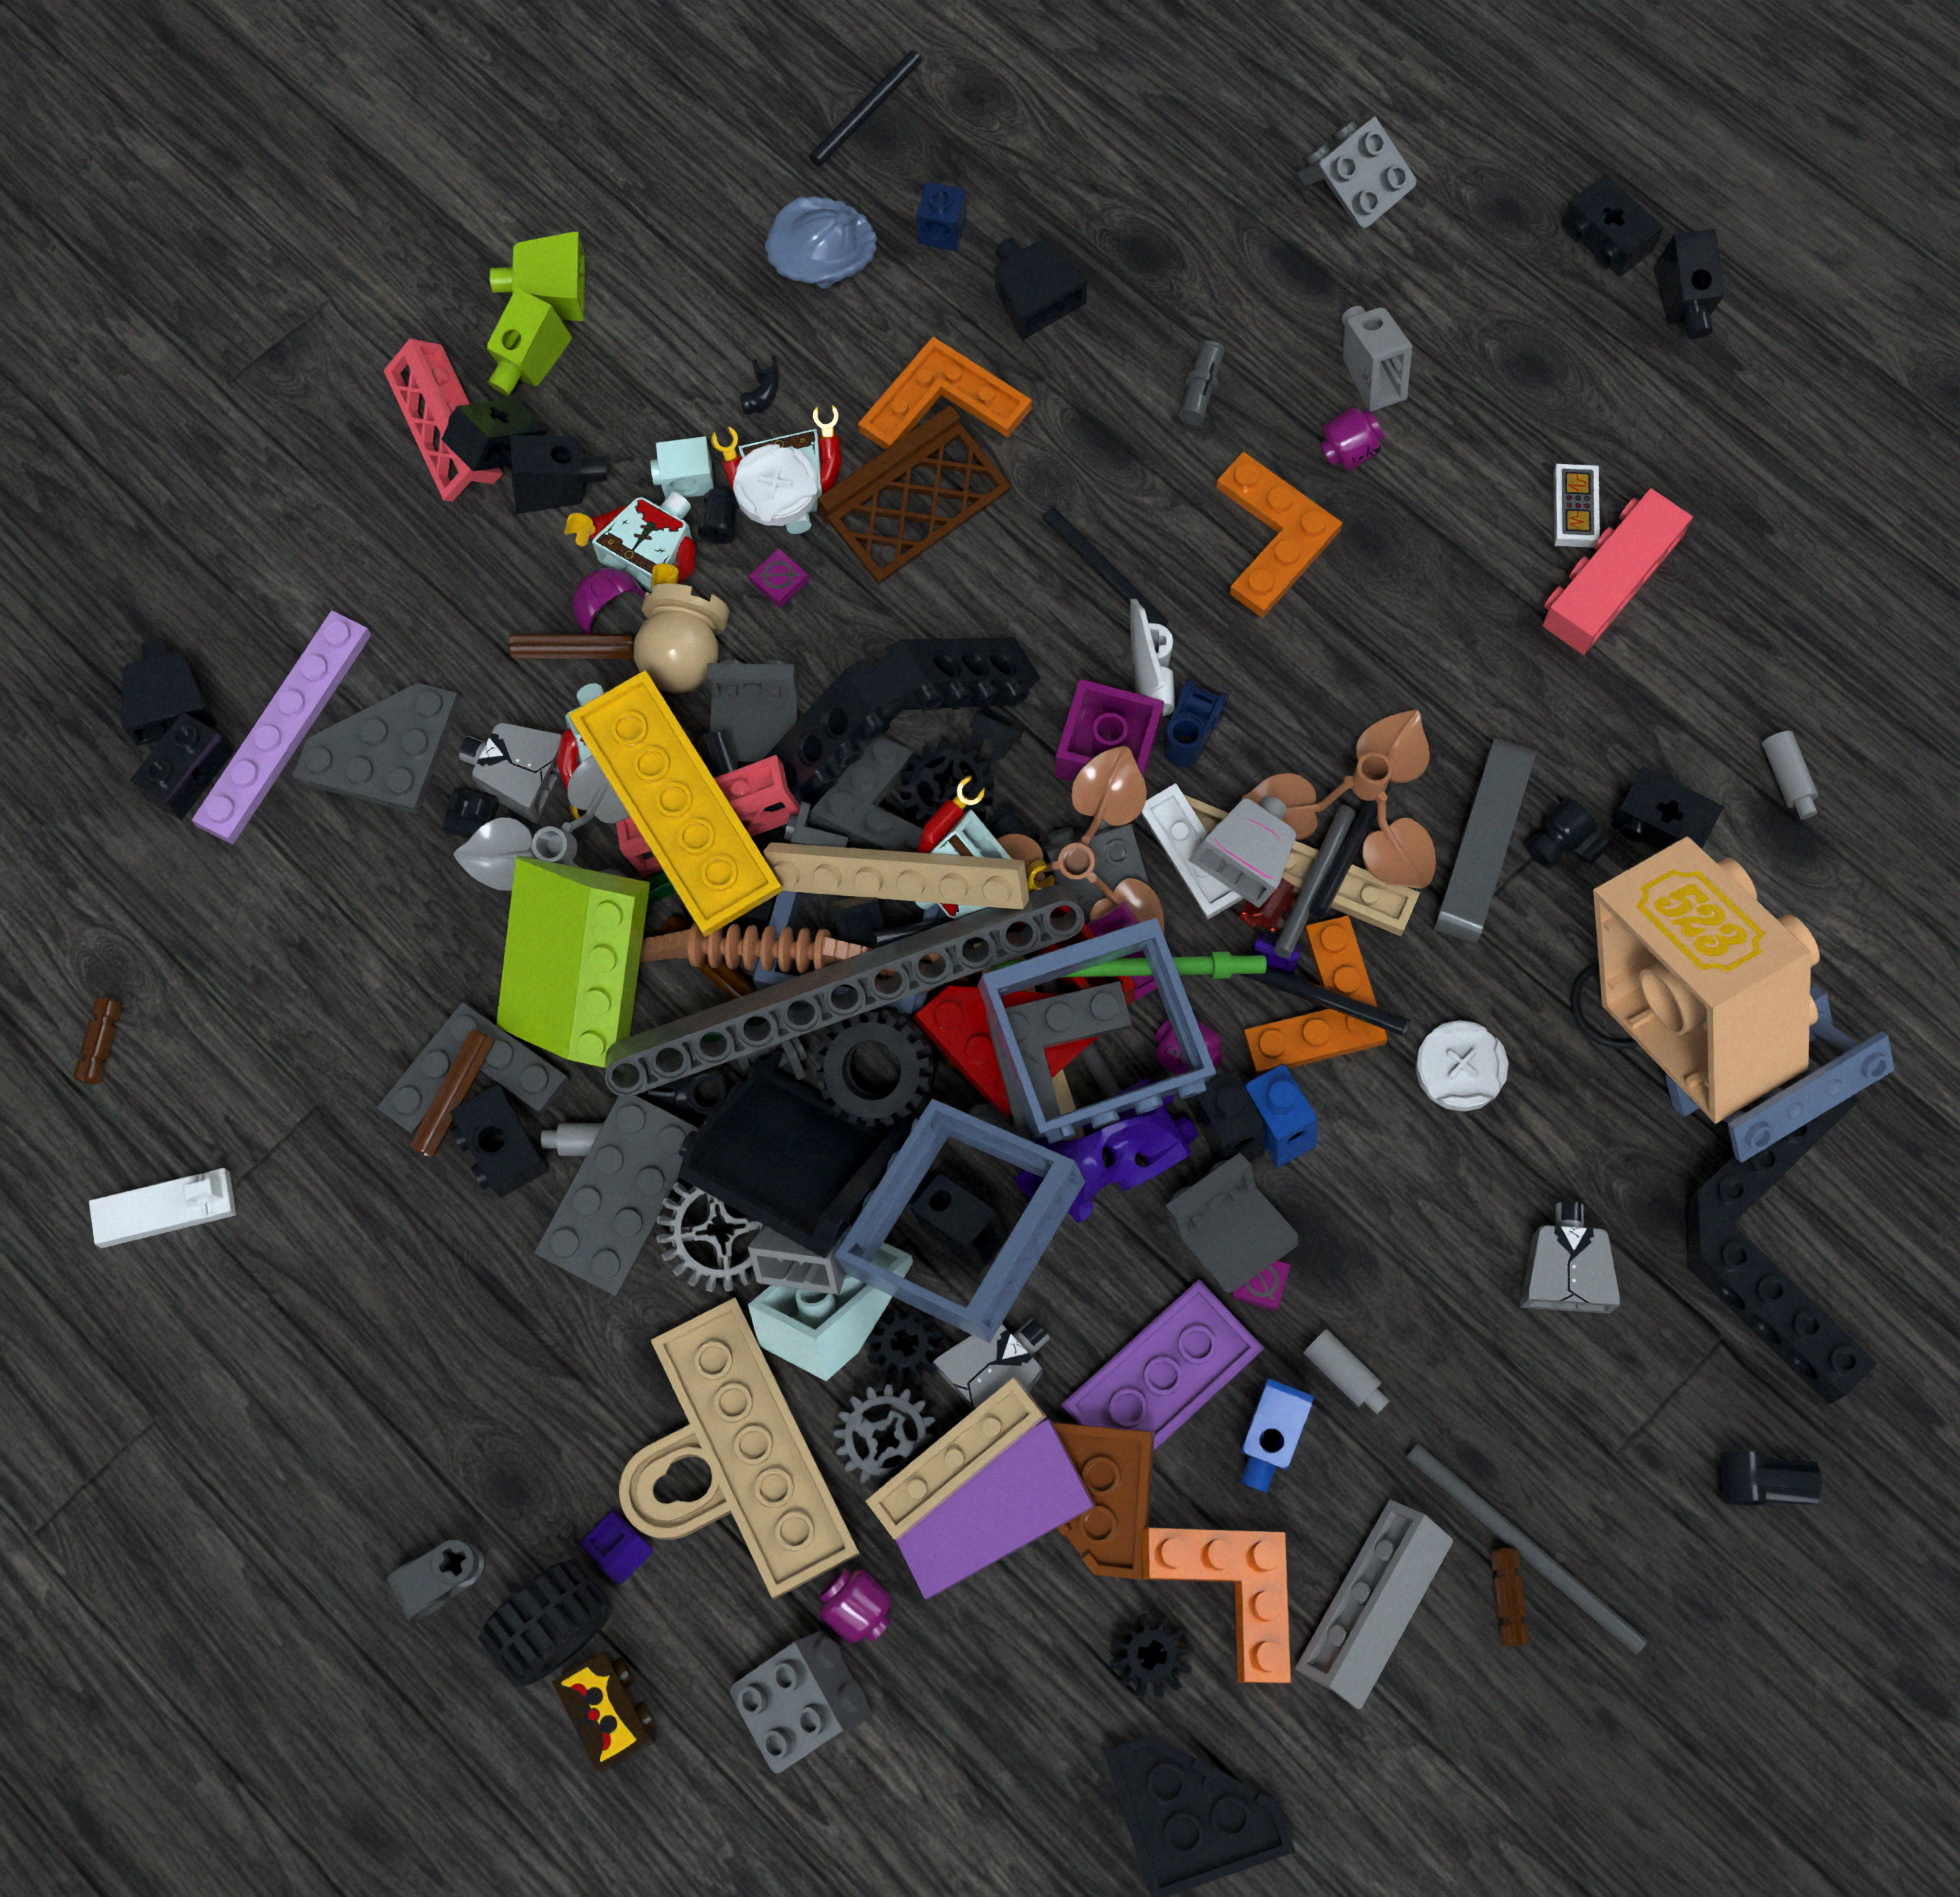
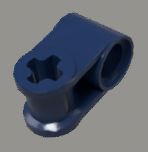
(1195, 717)

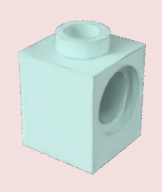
(683, 467)

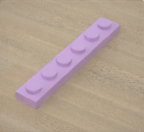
(281, 727)

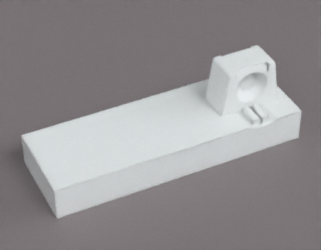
(1180, 835)
(162, 1208)

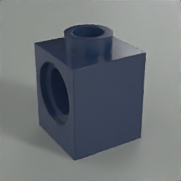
(941, 216)

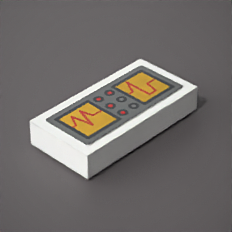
(1576, 505)

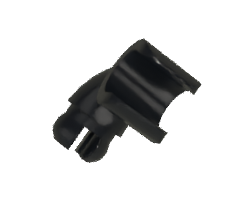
(765, 394)

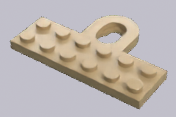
(753, 1452)

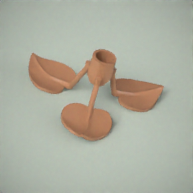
(1385, 752)
(1109, 790)

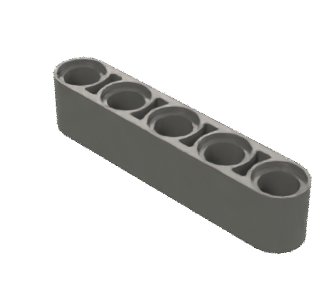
(1485, 840)

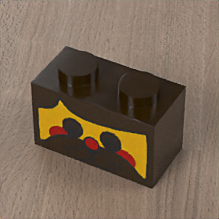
(606, 1710)

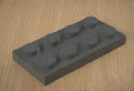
(617, 1194)

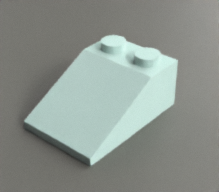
(823, 1328)

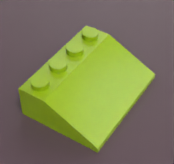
(571, 958)

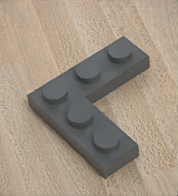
(852, 804)
(1052, 1024)
(507, 1064)

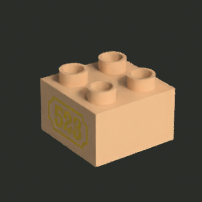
(1706, 976)

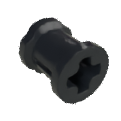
(719, 516)

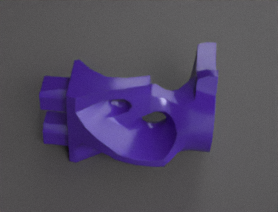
(1149, 1133)

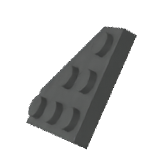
(383, 750)

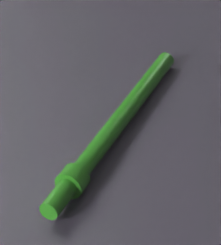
(1216, 965)

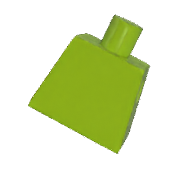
(549, 270)
(526, 342)

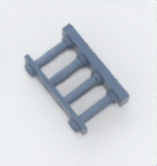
(1809, 1097)

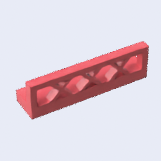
(437, 382)
(747, 791)

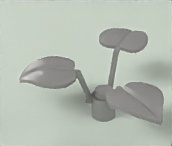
(494, 846)

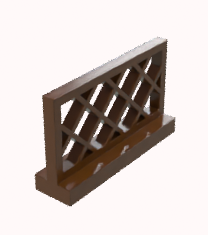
(891, 466)

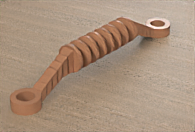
(694, 946)

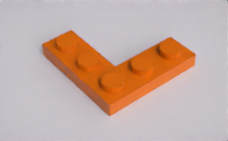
(943, 372)
(1301, 527)
(1324, 1032)
(1260, 1576)

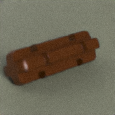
(97, 1041)
(1509, 1597)

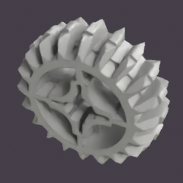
(679, 1235)

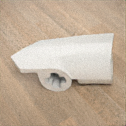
(1150, 666)

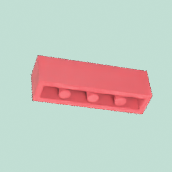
(1616, 570)

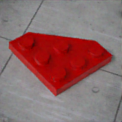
(960, 1030)

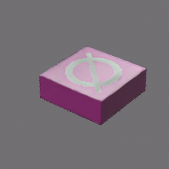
(779, 578)
(1265, 1288)

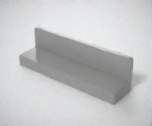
(1375, 1603)

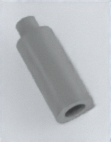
(1791, 773)
(571, 1138)
(1346, 1371)

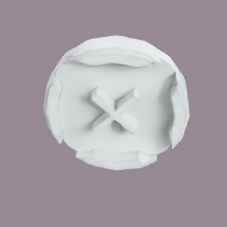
(775, 485)
(1461, 1066)

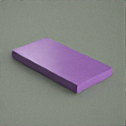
(1167, 1368)
(997, 1512)

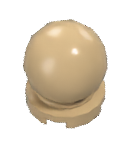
(678, 637)

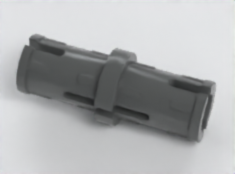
(1201, 382)

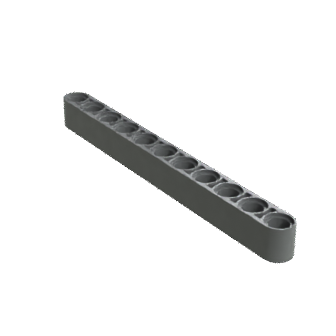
(828, 1008)

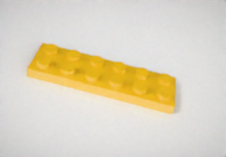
(675, 803)

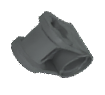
(429, 1582)

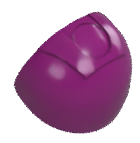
(597, 590)

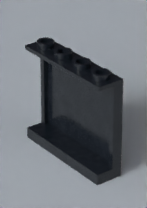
(789, 1157)

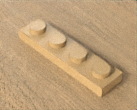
(955, 1458)

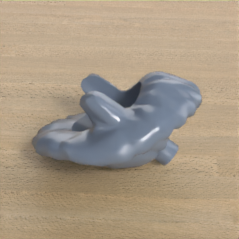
(820, 241)

